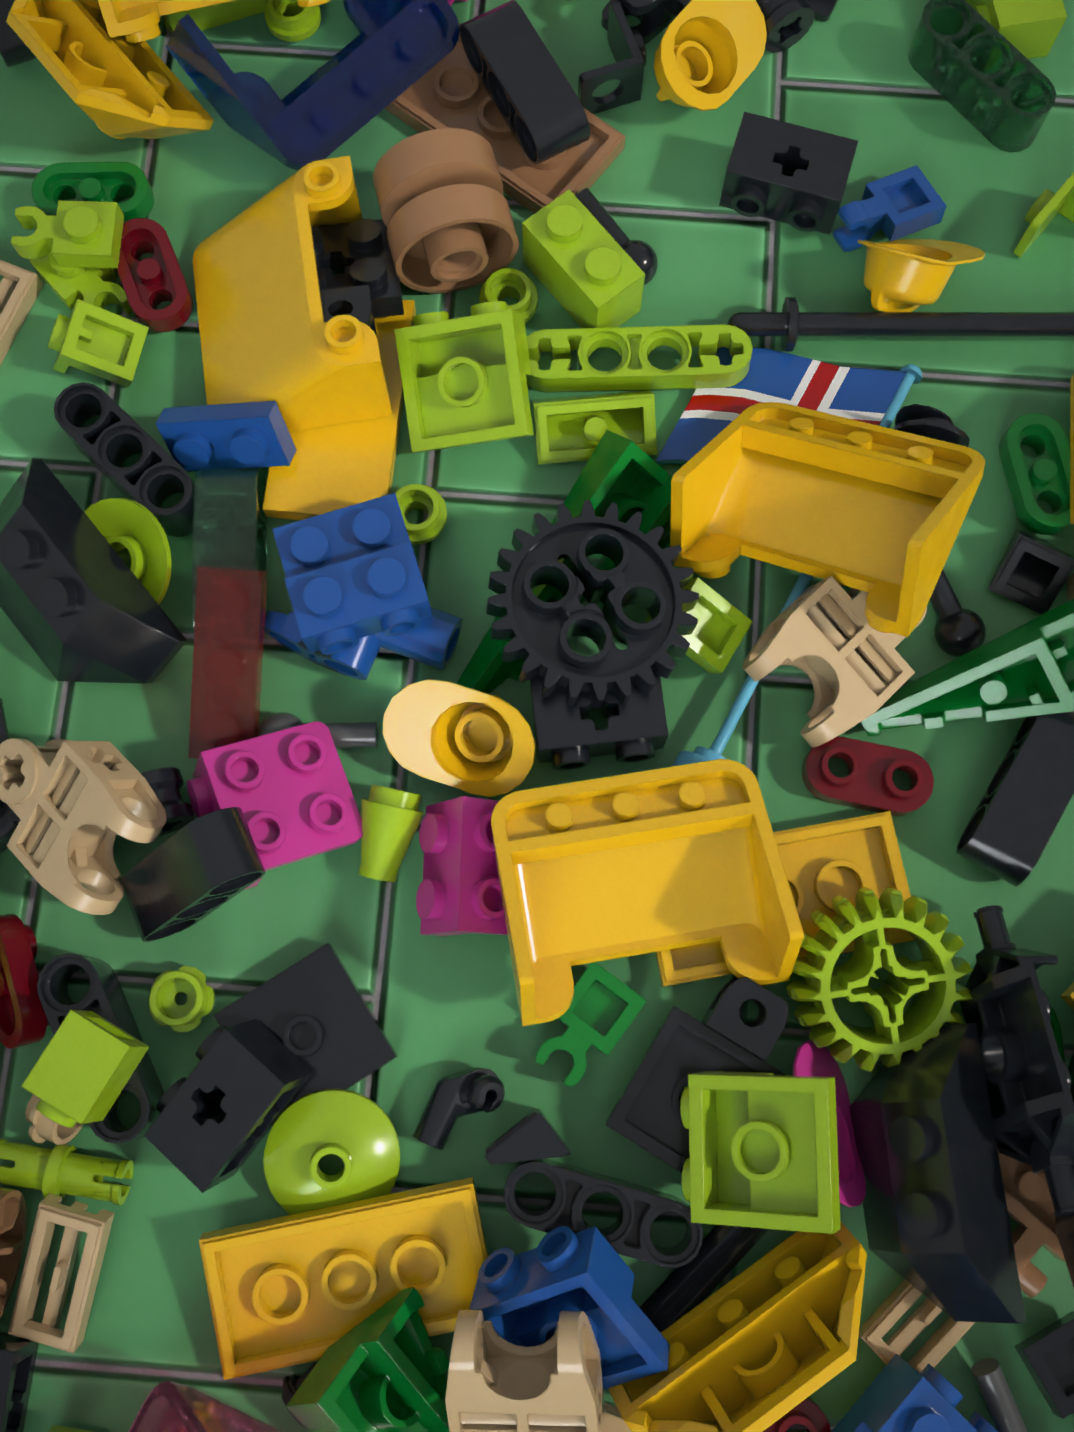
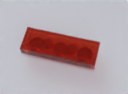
(226, 656)

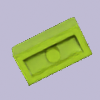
(573, 425)

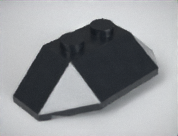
(74, 590)
(937, 1179)

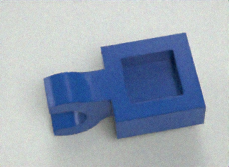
(893, 204)

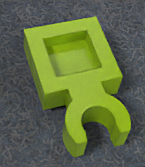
(77, 236)
(81, 283)

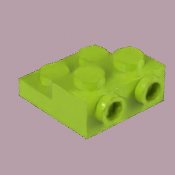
(465, 377)
(762, 1151)

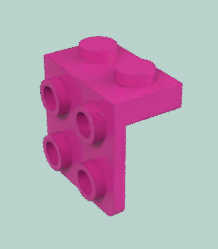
(287, 790)
(459, 870)

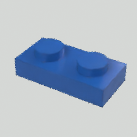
(227, 435)

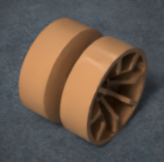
(444, 210)

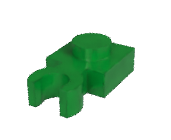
(596, 1017)

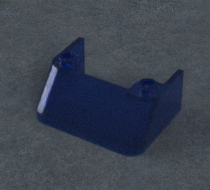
(392, 52)

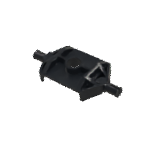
(1021, 1058)

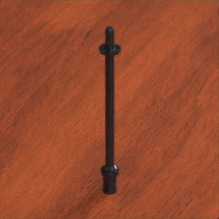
(792, 323)

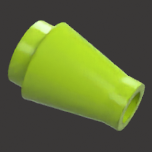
(387, 828)

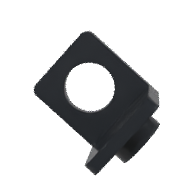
(630, 60)

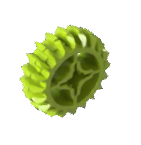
(931, 977)

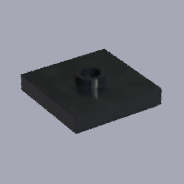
(319, 1019)

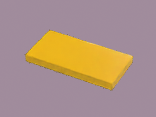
(347, 460)
(819, 865)
(310, 1277)

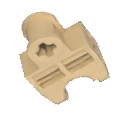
(844, 657)
(70, 810)
(523, 1387)

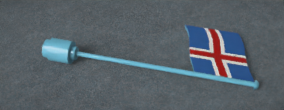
(795, 380)

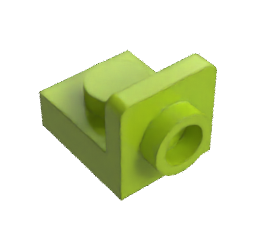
(97, 343)
(717, 631)

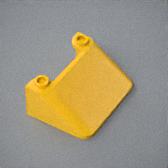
(265, 310)
(827, 502)
(641, 871)

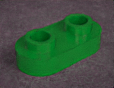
(94, 183)
(1040, 476)

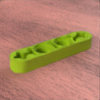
(634, 347)

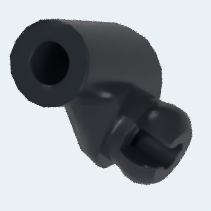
(455, 1097)

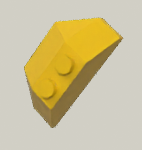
(111, 80)
(757, 1342)

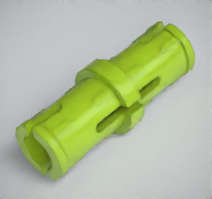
(64, 1171)

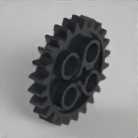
(641, 578)

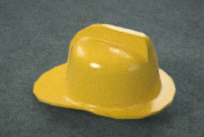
(709, 52)
(912, 271)
(459, 737)

